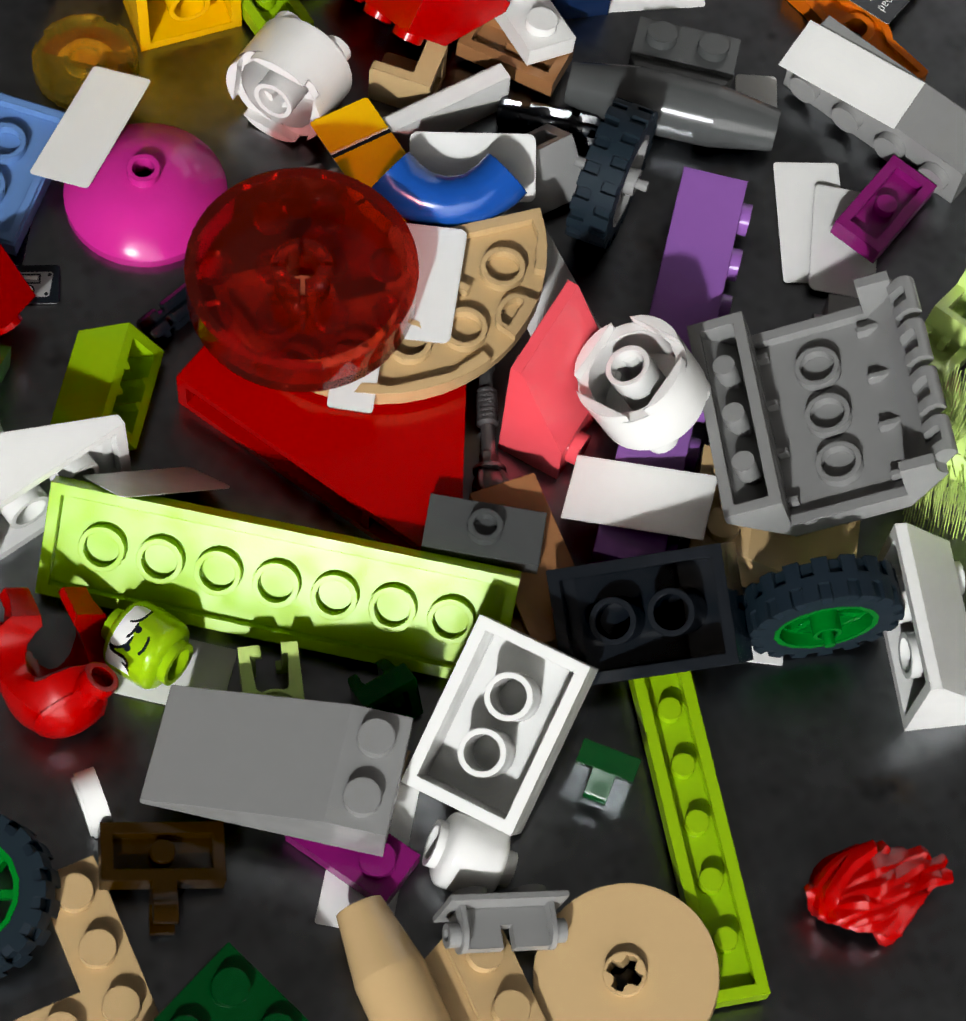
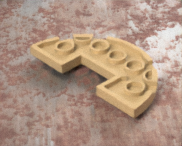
(493, 308)

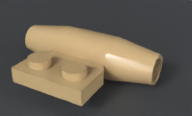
(445, 986)

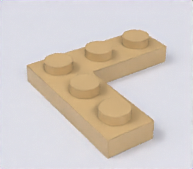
(97, 955)

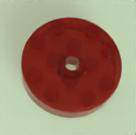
(289, 226)

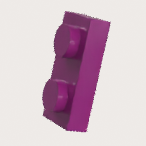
(883, 209)
(362, 871)

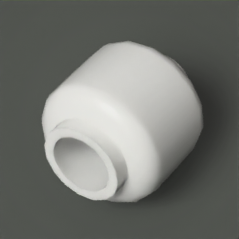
(468, 854)

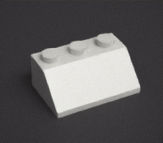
(930, 641)

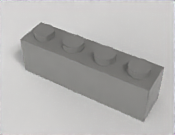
(926, 137)

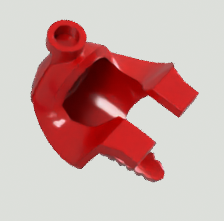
(58, 699)

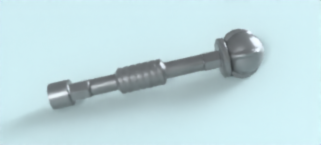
(489, 469)

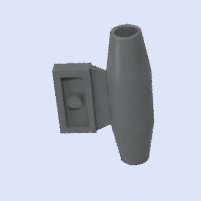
(684, 79)

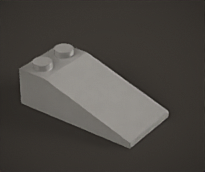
(280, 765)

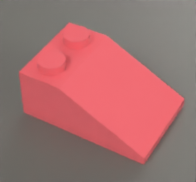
(542, 410)

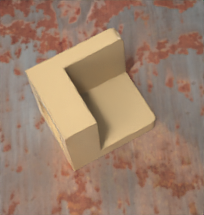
(403, 80)

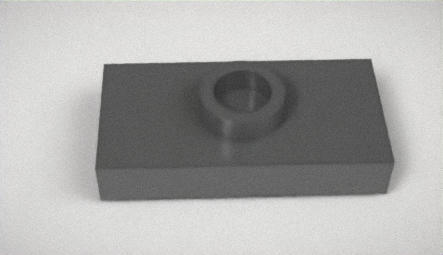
(484, 532)

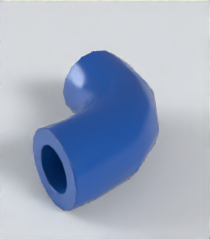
(449, 200)

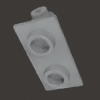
(479, 917)

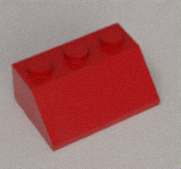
(434, 19)

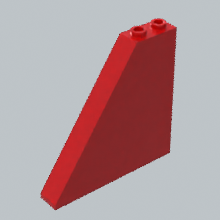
(358, 464)

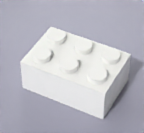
(499, 725)

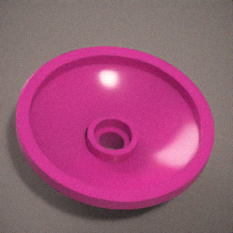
(152, 216)

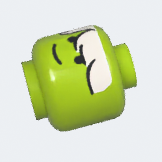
(146, 644)

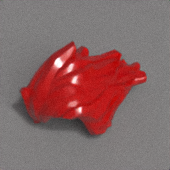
(875, 887)

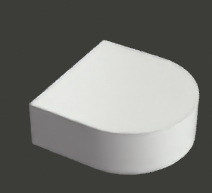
(91, 799)

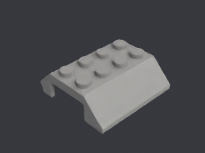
(825, 412)

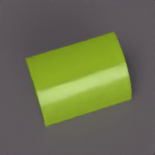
(108, 375)

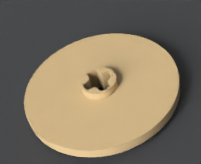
(622, 926)

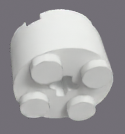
(290, 77)
(641, 383)

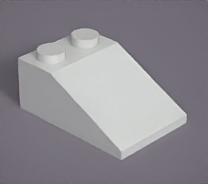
(37, 455)

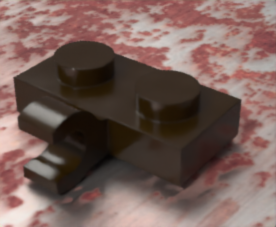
(161, 860)

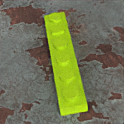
(699, 830)

